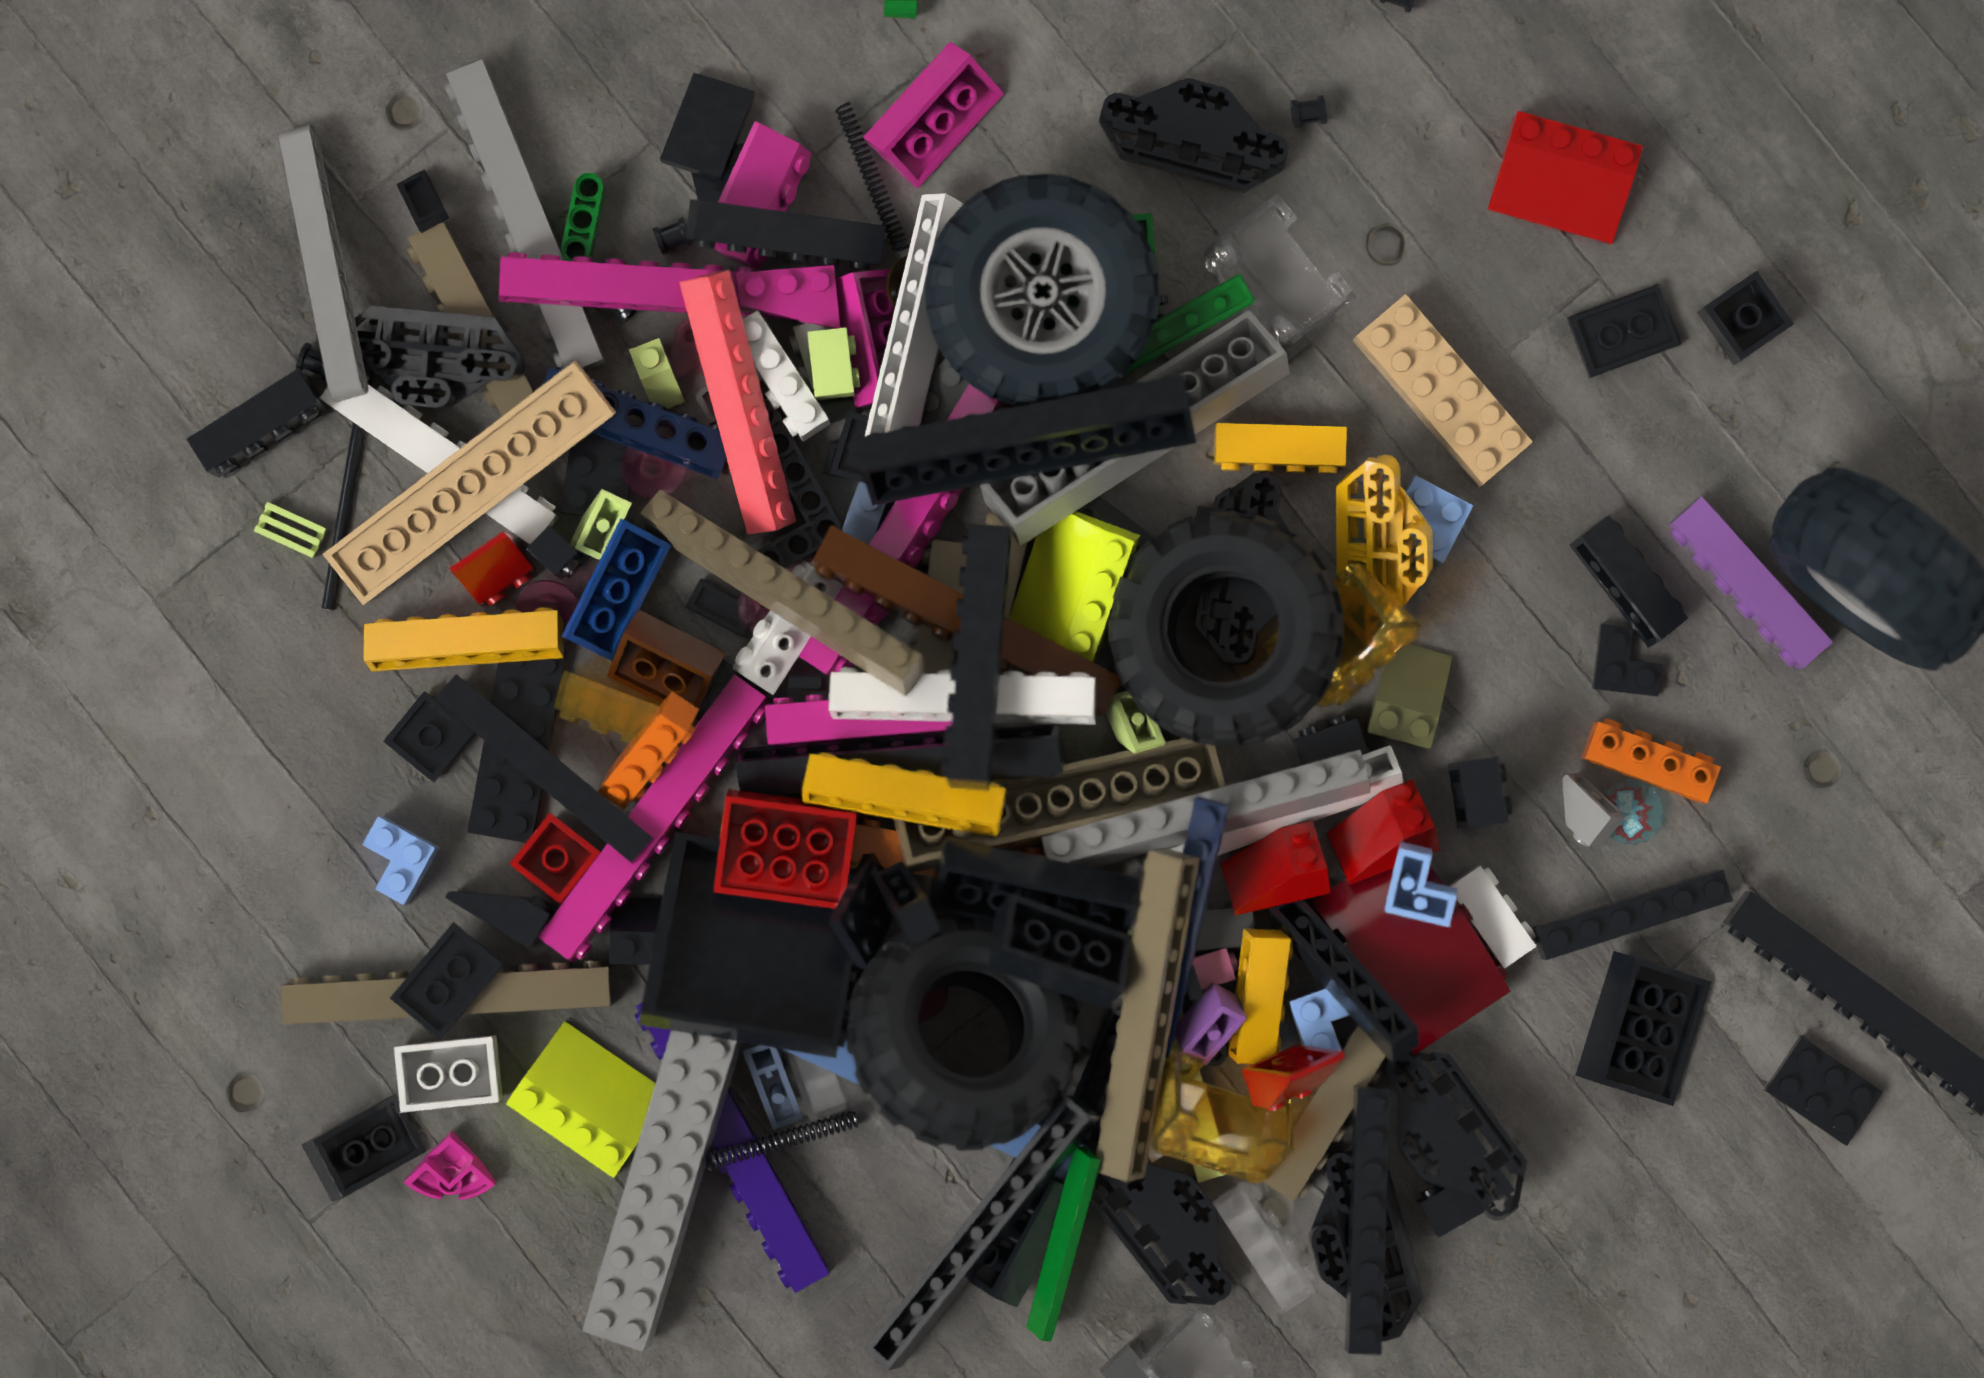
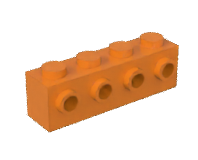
(648, 750)
(1651, 762)

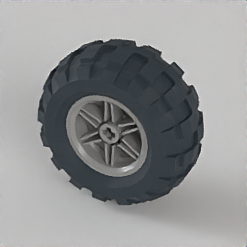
(1063, 224)
(1881, 567)

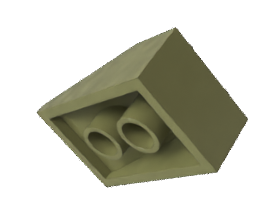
(1410, 697)

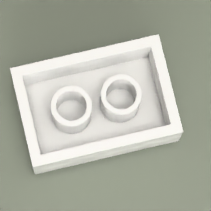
(448, 1073)

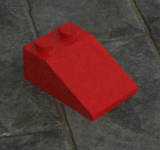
(494, 569)
(1371, 836)
(1277, 870)
(1289, 1074)

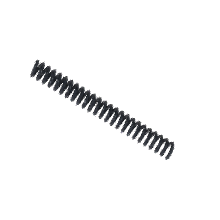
(869, 178)
(782, 1143)

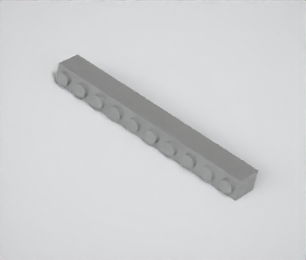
(518, 204)
(1249, 802)

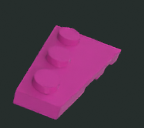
(793, 293)

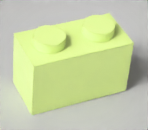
(832, 363)

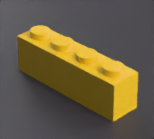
(1280, 446)
(1260, 990)

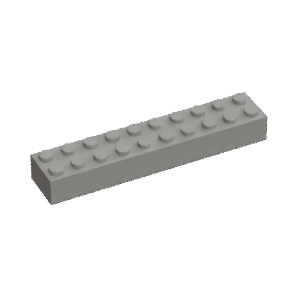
(1218, 378)
(661, 1189)

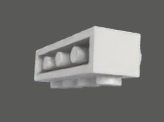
(783, 381)
(777, 641)

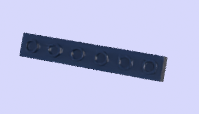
(646, 438)

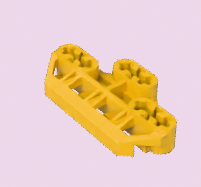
(1387, 531)

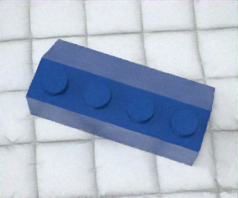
(616, 589)

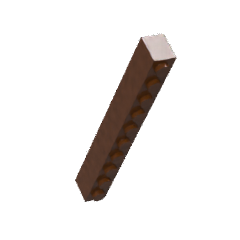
(934, 605)

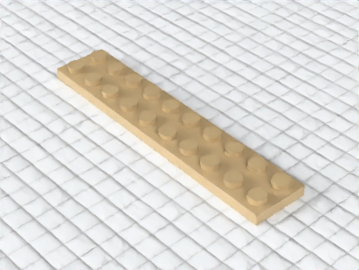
(469, 482)

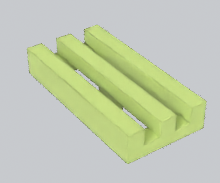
(265, 518)

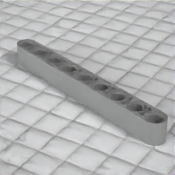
(323, 263)

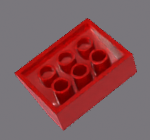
(1564, 177)
(784, 849)

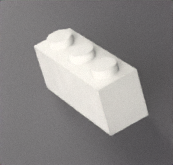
(1493, 916)

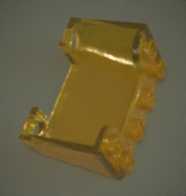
(1372, 629)
(1218, 1126)

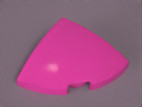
(450, 1170)

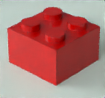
(555, 858)

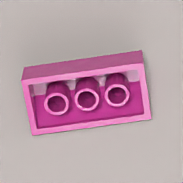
(933, 114)
(765, 179)
(868, 316)

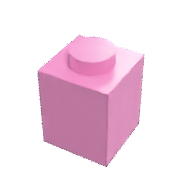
(1215, 967)

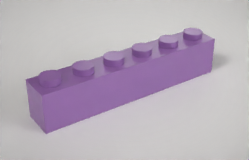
(1749, 583)

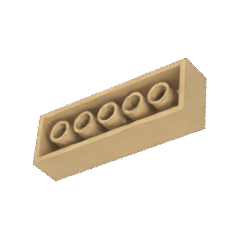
(1442, 390)

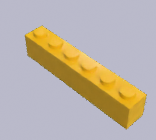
(463, 640)
(901, 795)

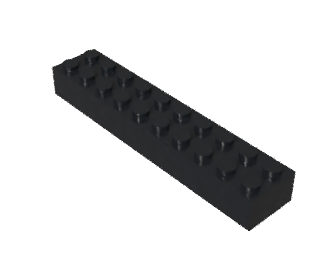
(1026, 440)

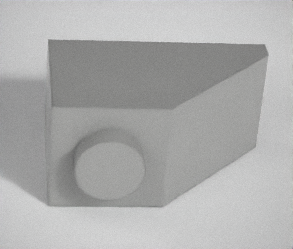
(1588, 811)

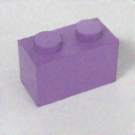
(1210, 1023)

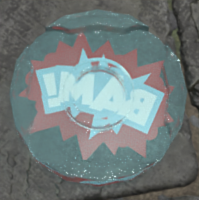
(1642, 811)

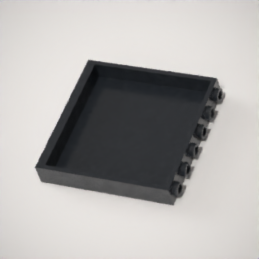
(744, 963)

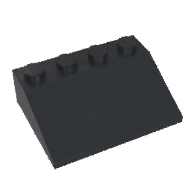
(1643, 1028)

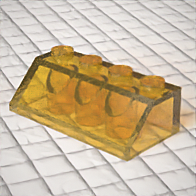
(602, 706)

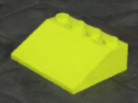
(1073, 582)
(585, 1098)

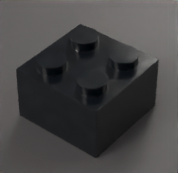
(1745, 317)

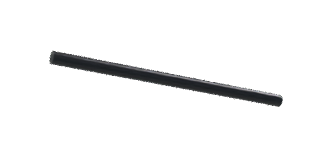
(345, 501)

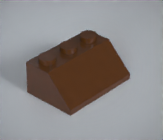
(664, 659)

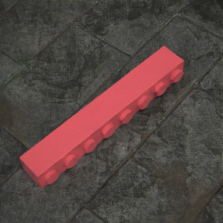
(738, 402)

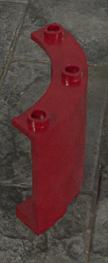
(1427, 968)

